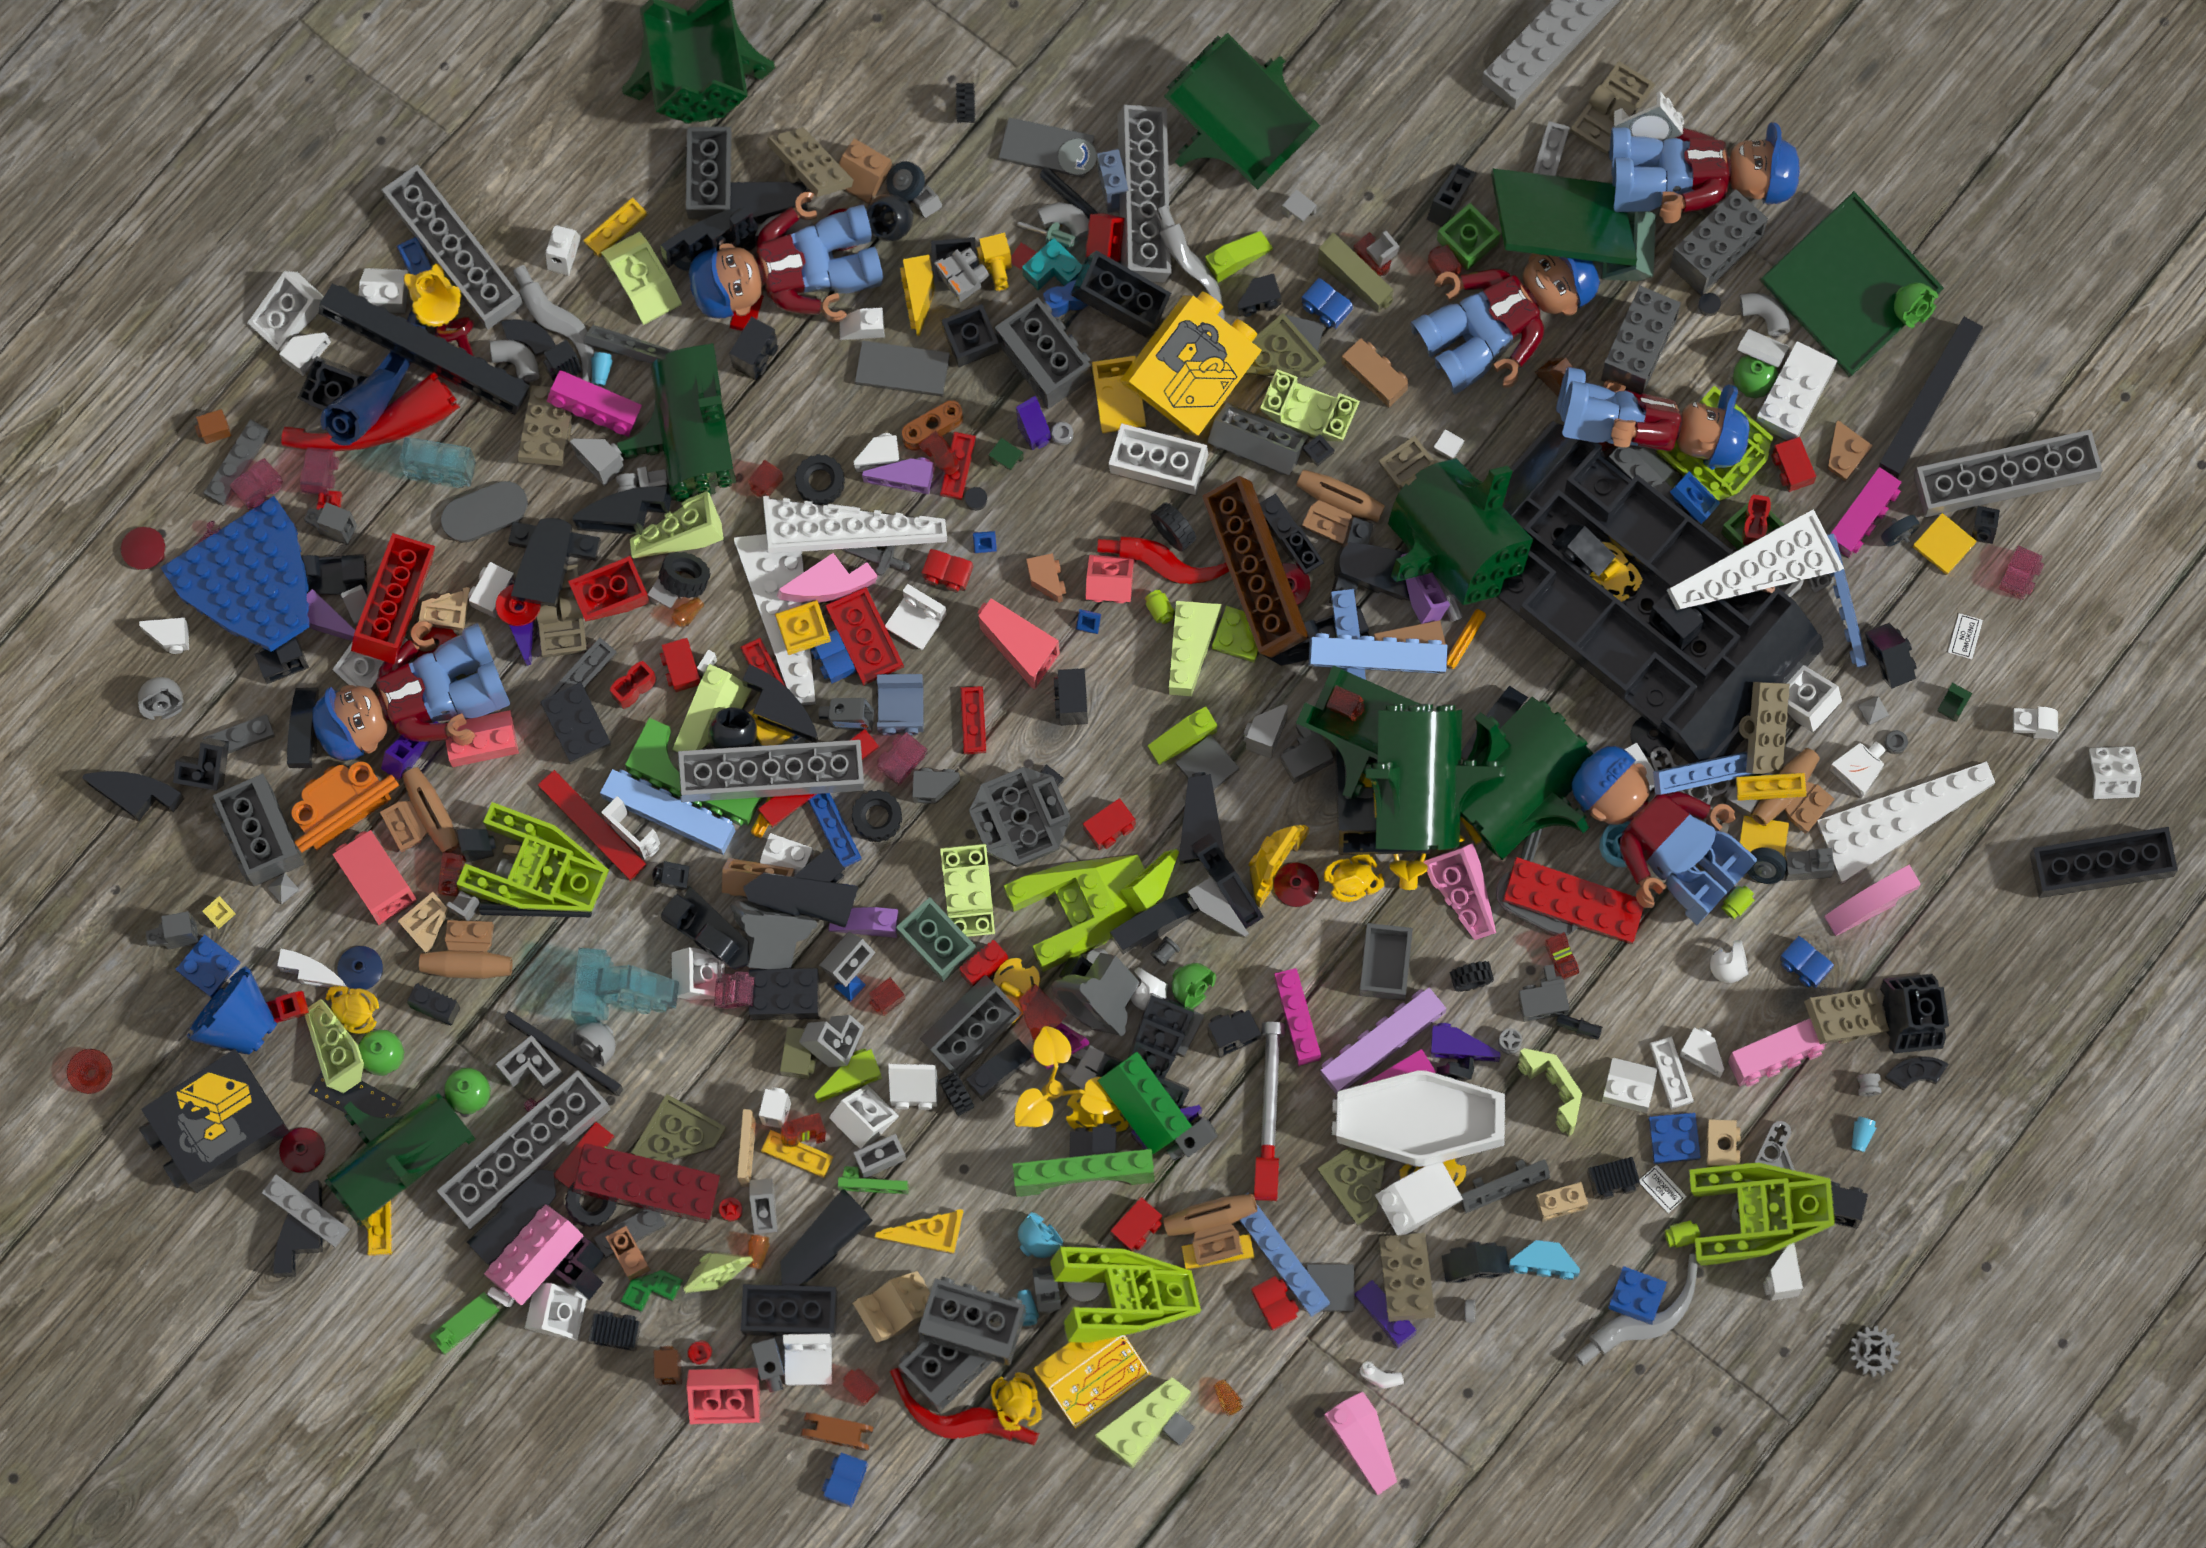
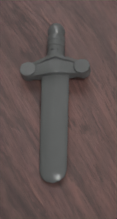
(883, 558)

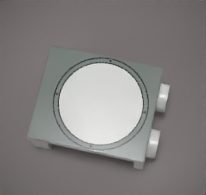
(1655, 122)
(614, 814)

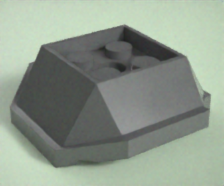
(1026, 794)

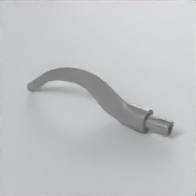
(1176, 243)
(555, 318)
(1628, 1328)

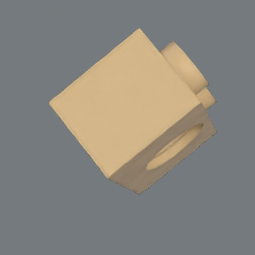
(1717, 1131)

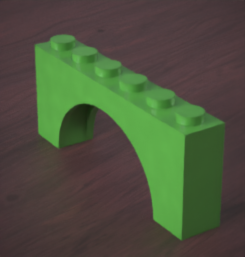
(651, 761)
(1129, 1166)

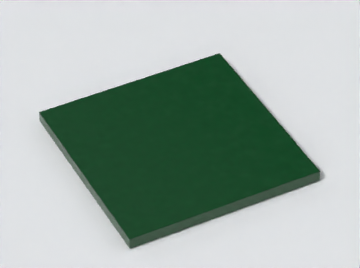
(1562, 217)
(1846, 282)

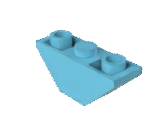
(1545, 1259)

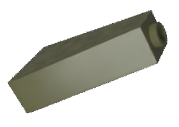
(1354, 273)

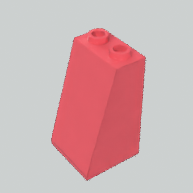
(1019, 641)
(374, 876)

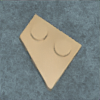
(447, 611)
(425, 921)

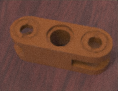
(939, 415)
(836, 1431)

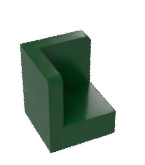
(1005, 454)
(1954, 702)

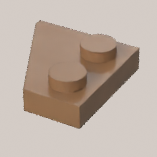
(1846, 451)

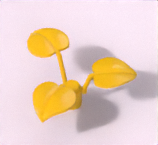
(1410, 870)
(1034, 1107)

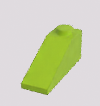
(1237, 255)
(1183, 735)
(1151, 882)
(859, 1072)

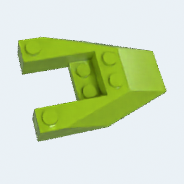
(548, 870)
(1089, 898)
(1774, 1209)
(1140, 1291)

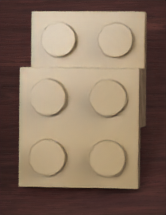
(894, 1306)

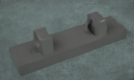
(1522, 1178)

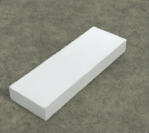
(1671, 1072)

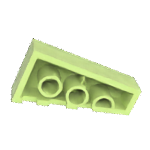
(1191, 638)
(1141, 1425)

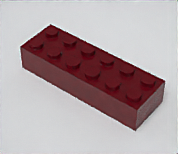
(646, 1183)

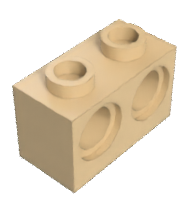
(1561, 1201)

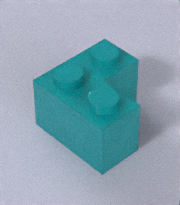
(1051, 262)

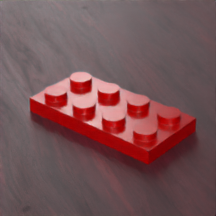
(864, 636)

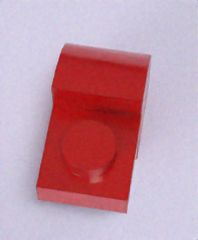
(288, 1006)

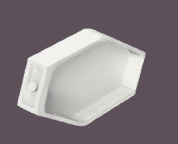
(1420, 1118)

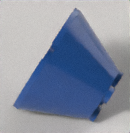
(235, 1016)

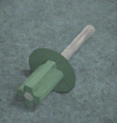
(1053, 232)

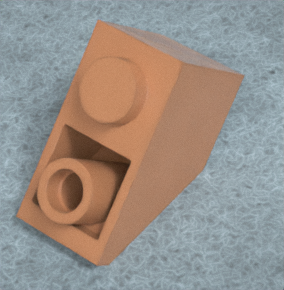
(1044, 576)
(628, 1253)

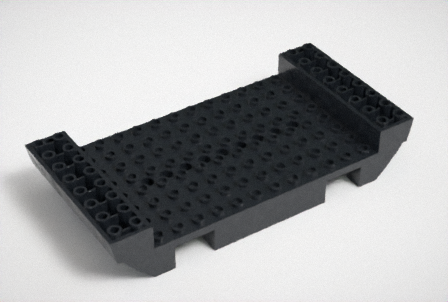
(1680, 692)

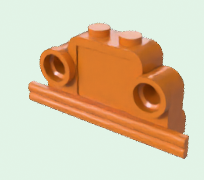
(339, 802)

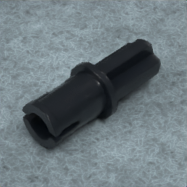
(1579, 1026)

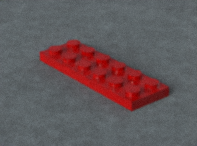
(1573, 900)

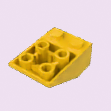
(918, 289)
(1115, 400)

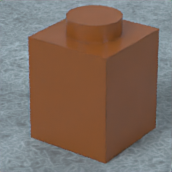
(213, 426)

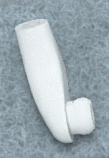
(1379, 1378)

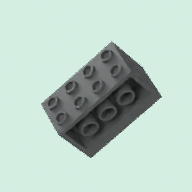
(1718, 242)
(1641, 340)
(1044, 352)
(257, 830)
(976, 1336)
(952, 1372)

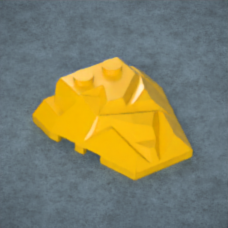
(1271, 856)

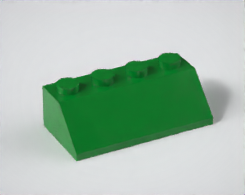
(1144, 1103)

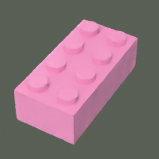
(1775, 1053)
(533, 1254)

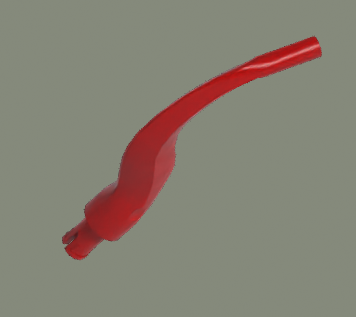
(1160, 560)
(961, 1425)

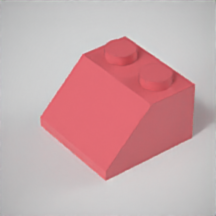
(1109, 579)

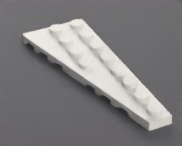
(817, 527)
(1779, 558)
(766, 576)
(1878, 827)

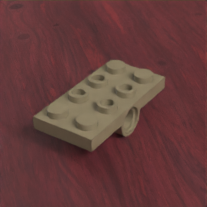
(1621, 89)
(809, 162)
(544, 430)
(1406, 462)
(562, 626)
(1766, 727)
(1846, 1016)
(1406, 1277)

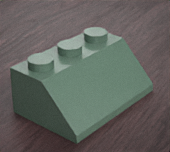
(1643, 234)
(935, 939)

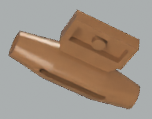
(1335, 505)
(1800, 810)
(421, 815)
(467, 953)
(1212, 1225)

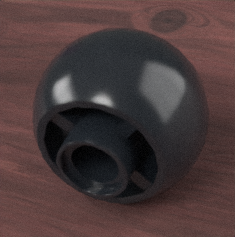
(882, 219)
(732, 729)

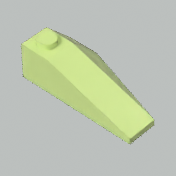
(686, 529)
(715, 692)
(335, 1048)
(716, 1271)

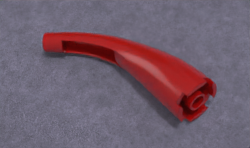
(411, 413)

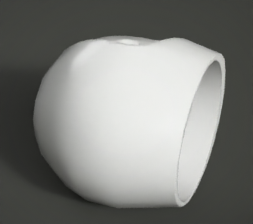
(1729, 966)
(1149, 985)

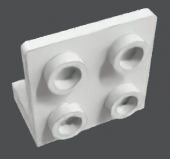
(916, 617)
(2115, 772)
(808, 1359)

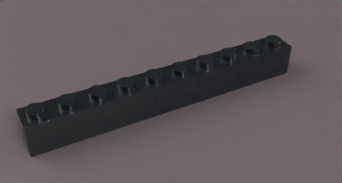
(423, 348)

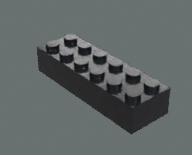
(2103, 862)

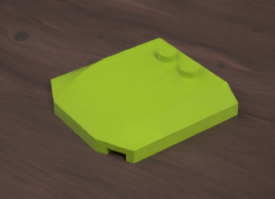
(1730, 480)

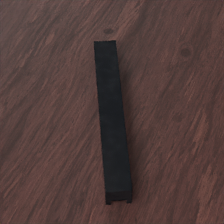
(1930, 397)

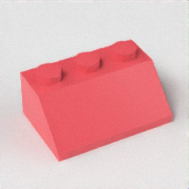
(492, 740)
(723, 1396)

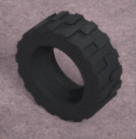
(814, 463)
(1173, 526)
(686, 563)
(882, 832)
(584, 1217)

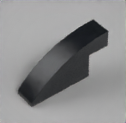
(624, 510)
(778, 705)
(1501, 711)
(301, 733)
(133, 791)
(1227, 880)
(1152, 923)
(297, 1238)

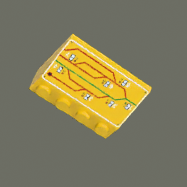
(1091, 1376)

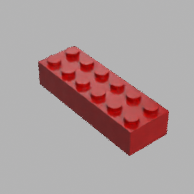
(393, 598)

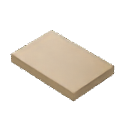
(746, 1148)

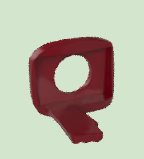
(460, 335)

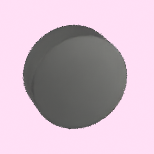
(1896, 742)

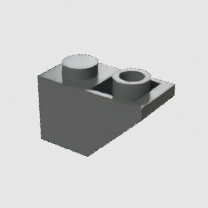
(933, 786)

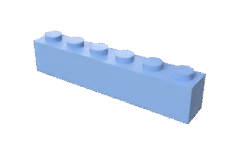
(1378, 655)
(668, 811)

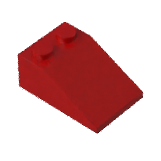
(609, 590)

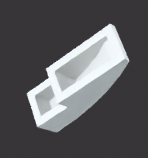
(308, 970)

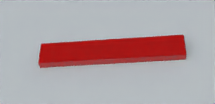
(782, 806)
(592, 825)

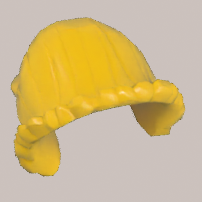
(433, 297)

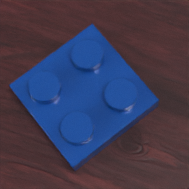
(1694, 497)
(208, 966)
(1674, 1138)
(1637, 1295)

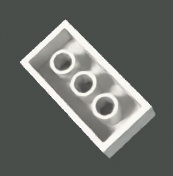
(1796, 392)
(1158, 459)

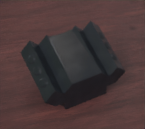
(328, 382)
(1915, 1013)

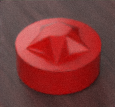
(730, 1209)
(699, 1352)

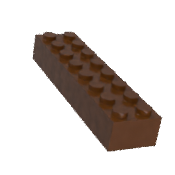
(1255, 567)

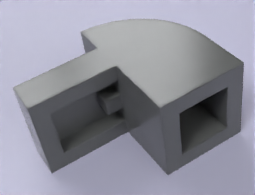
(1046, 1290)

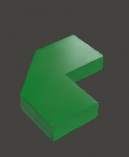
(641, 1289)

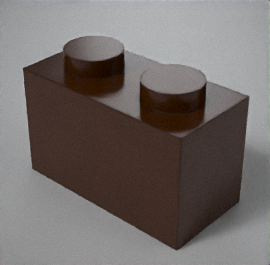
(667, 1366)

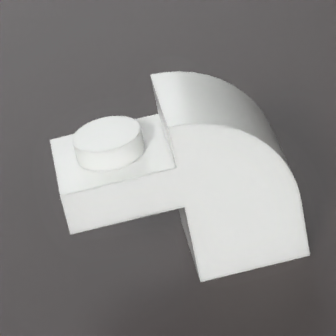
(2039, 721)

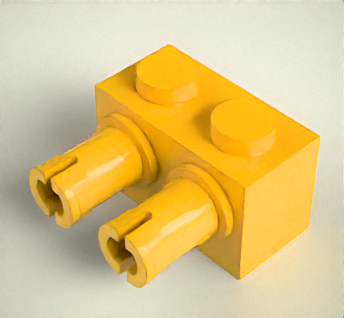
(996, 258)

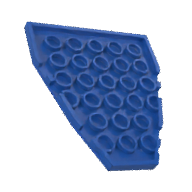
(248, 577)

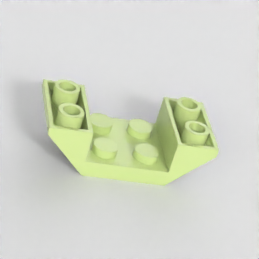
(642, 277)
(1307, 408)
(968, 888)
(1534, 1063)

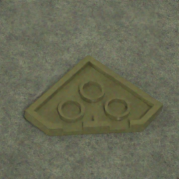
(1285, 350)
(677, 1132)
(1355, 1180)

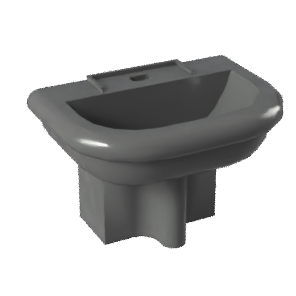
(770, 933)
(1099, 996)

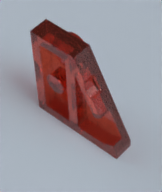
(1039, 1011)

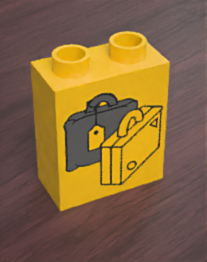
(1192, 363)

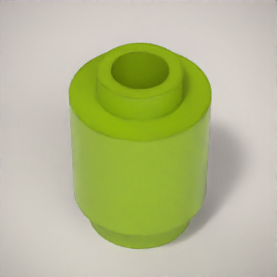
(1159, 607)
(1738, 901)
(1682, 1234)

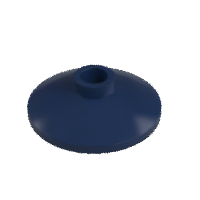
(365, 977)

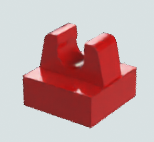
(333, 498)

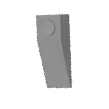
(1212, 903)

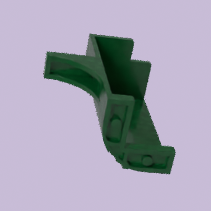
(694, 60)
(1239, 111)
(687, 424)
(1459, 531)
(1357, 738)
(1540, 768)
(1421, 777)
(397, 1154)

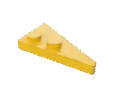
(934, 1233)

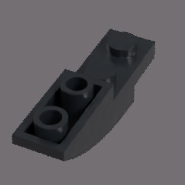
(1290, 535)

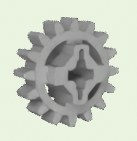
(1880, 1358)

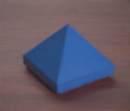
(984, 542)
(1088, 621)
(851, 989)

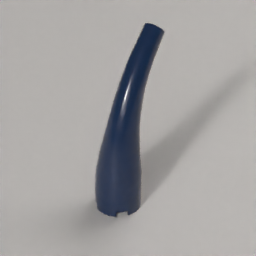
(364, 404)

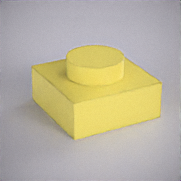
(218, 912)

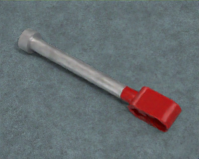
(1267, 1165)

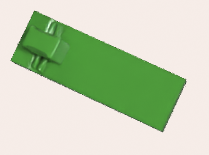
(851, 1182)
(464, 1323)

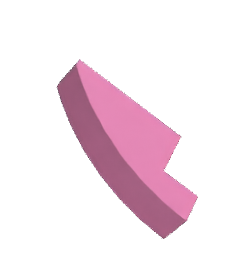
(827, 582)
(1872, 900)

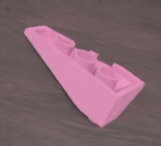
(1463, 885)
(1360, 1433)

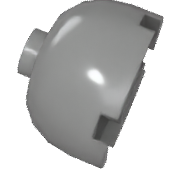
(160, 697)
(595, 1043)

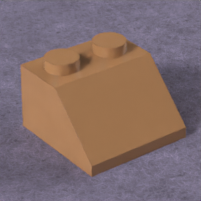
(866, 168)

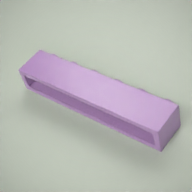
(1382, 1041)

